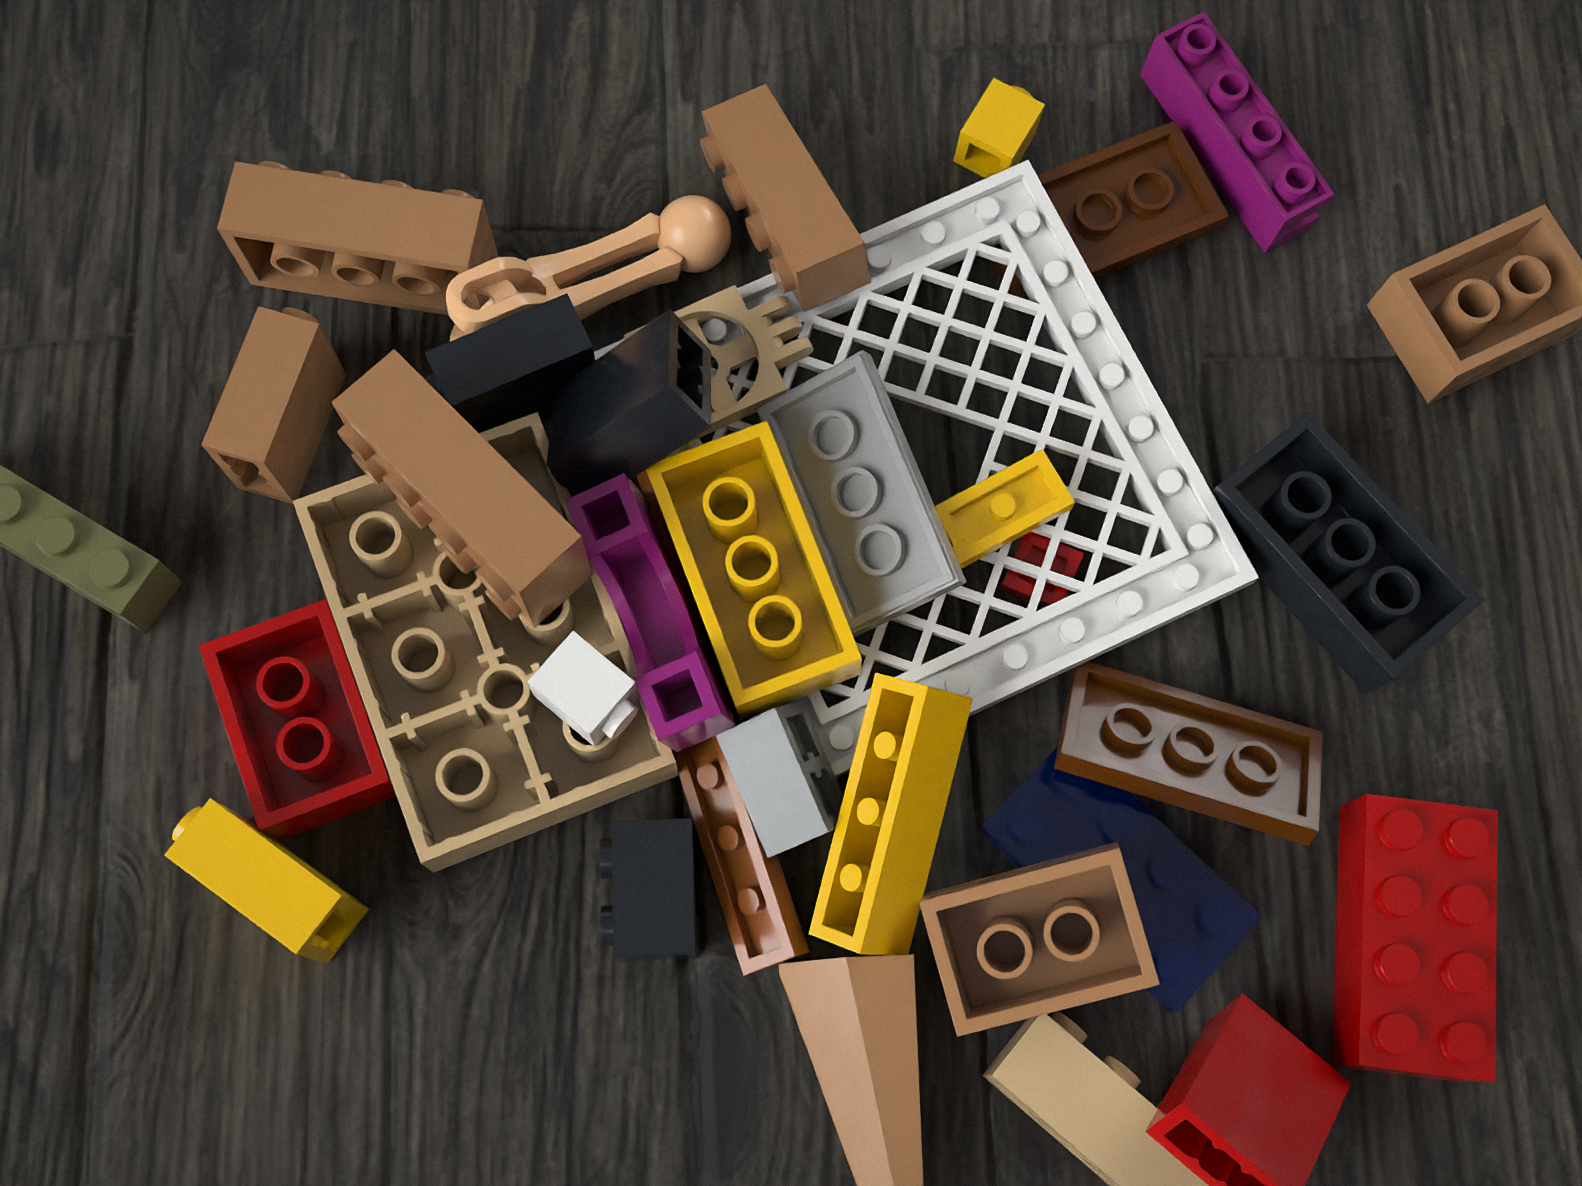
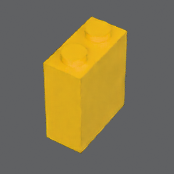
(265, 881)

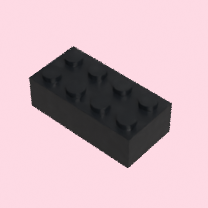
(1342, 555)

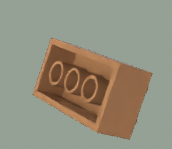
(353, 236)
(463, 489)

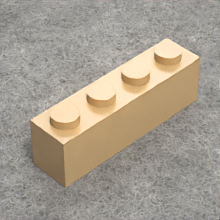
(1085, 1103)

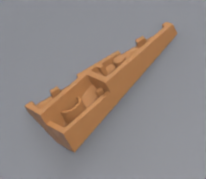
(864, 1050)

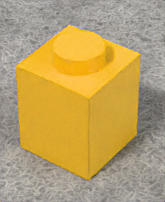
(998, 129)

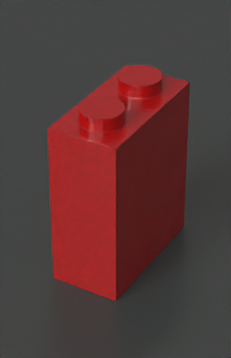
(1249, 1102)

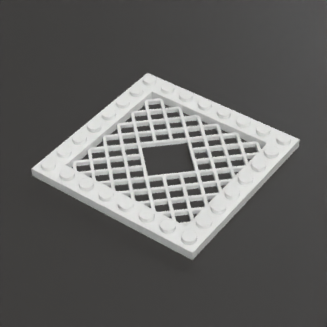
(1201, 550)

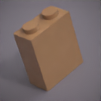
(275, 404)

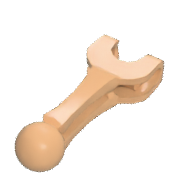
(690, 238)

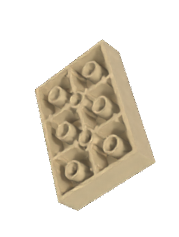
(451, 672)

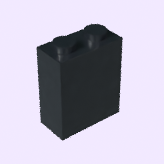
(512, 364)
(631, 406)

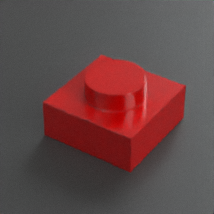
(1032, 551)

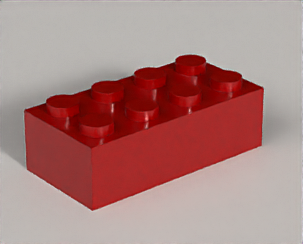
(1416, 939)

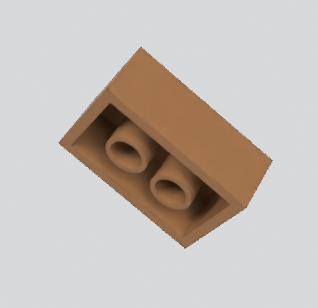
(1482, 303)
(1038, 939)

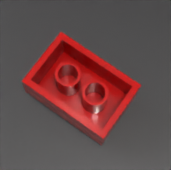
(296, 721)

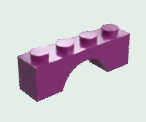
(667, 648)

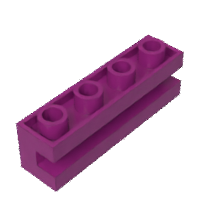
(1235, 132)

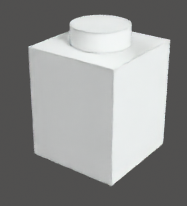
(586, 690)

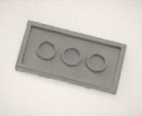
(862, 494)

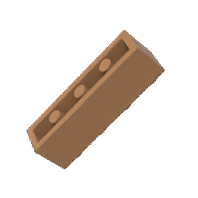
(786, 199)

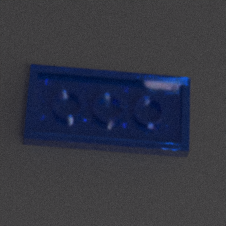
(1183, 904)

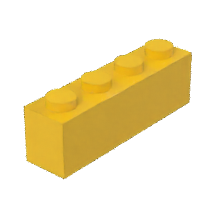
(890, 817)

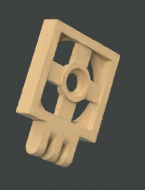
(760, 342)

